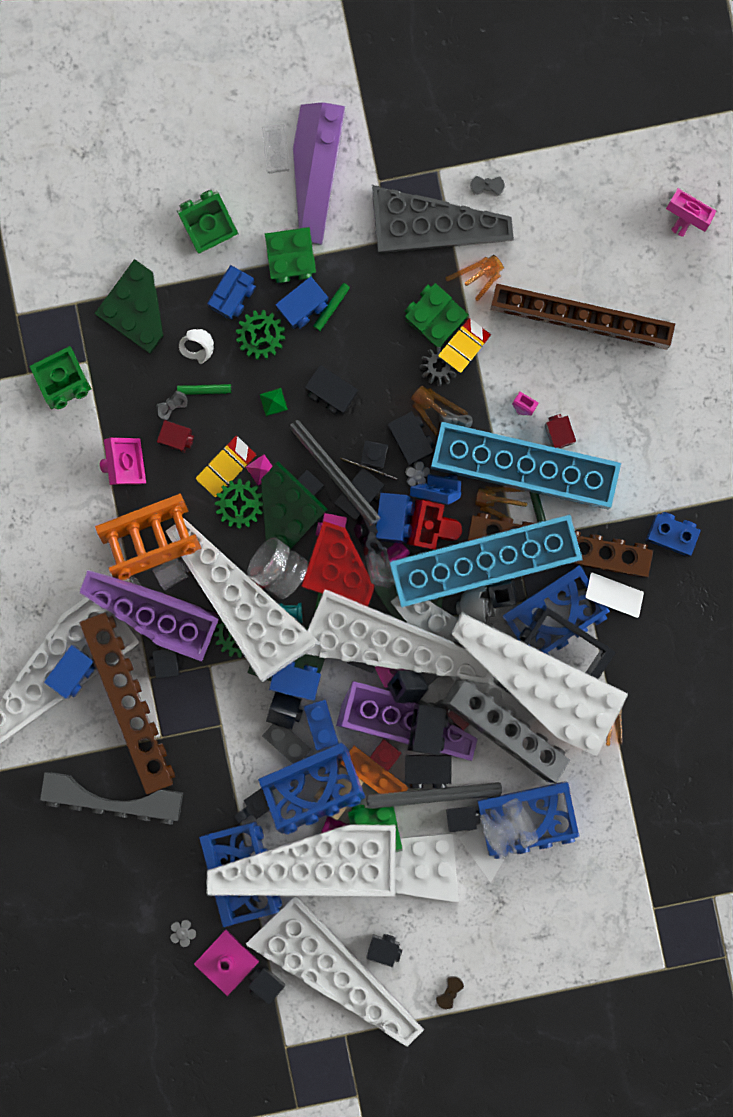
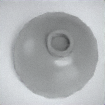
(477, 605)

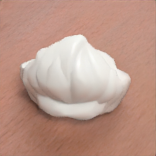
(201, 337)

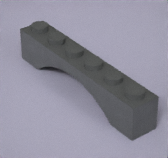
(65, 790)

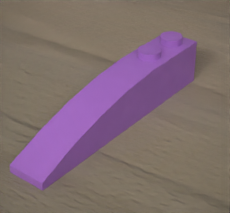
(315, 163)
(156, 615)
(377, 714)

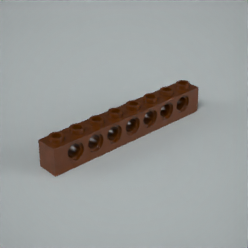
(582, 316)
(638, 567)
(151, 780)

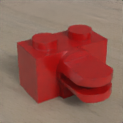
(430, 525)

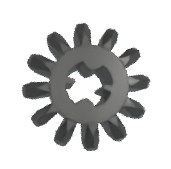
(447, 370)

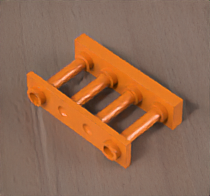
(140, 519)

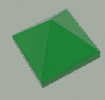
(273, 402)

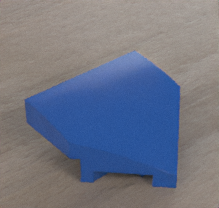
(438, 489)

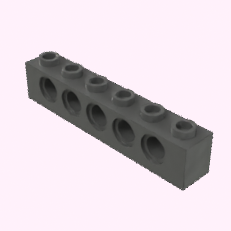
(458, 702)

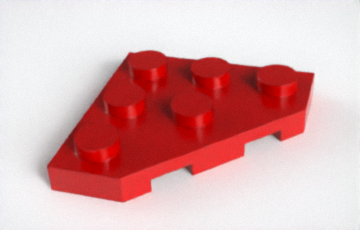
(338, 566)

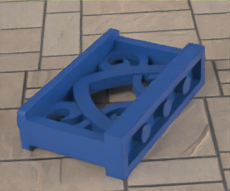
(568, 585)
(282, 778)
(550, 796)
(215, 852)

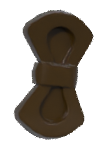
(454, 985)

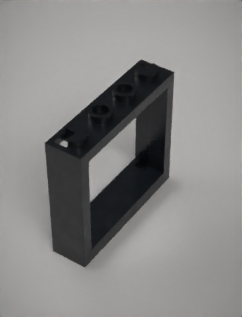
(599, 663)

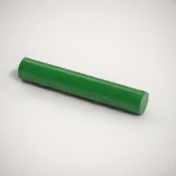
(332, 305)
(205, 389)

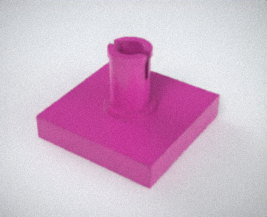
(689, 212)
(123, 461)
(226, 962)

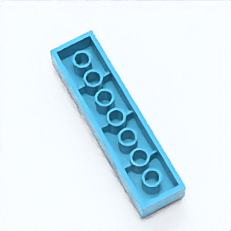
(526, 465)
(485, 560)

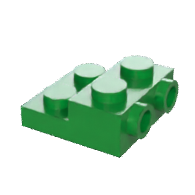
(207, 220)
(290, 254)
(435, 315)
(60, 378)
(376, 816)

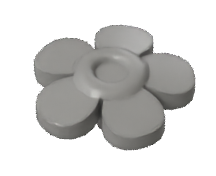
(416, 474)
(182, 933)

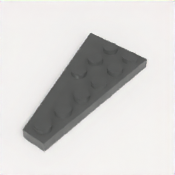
(422, 222)

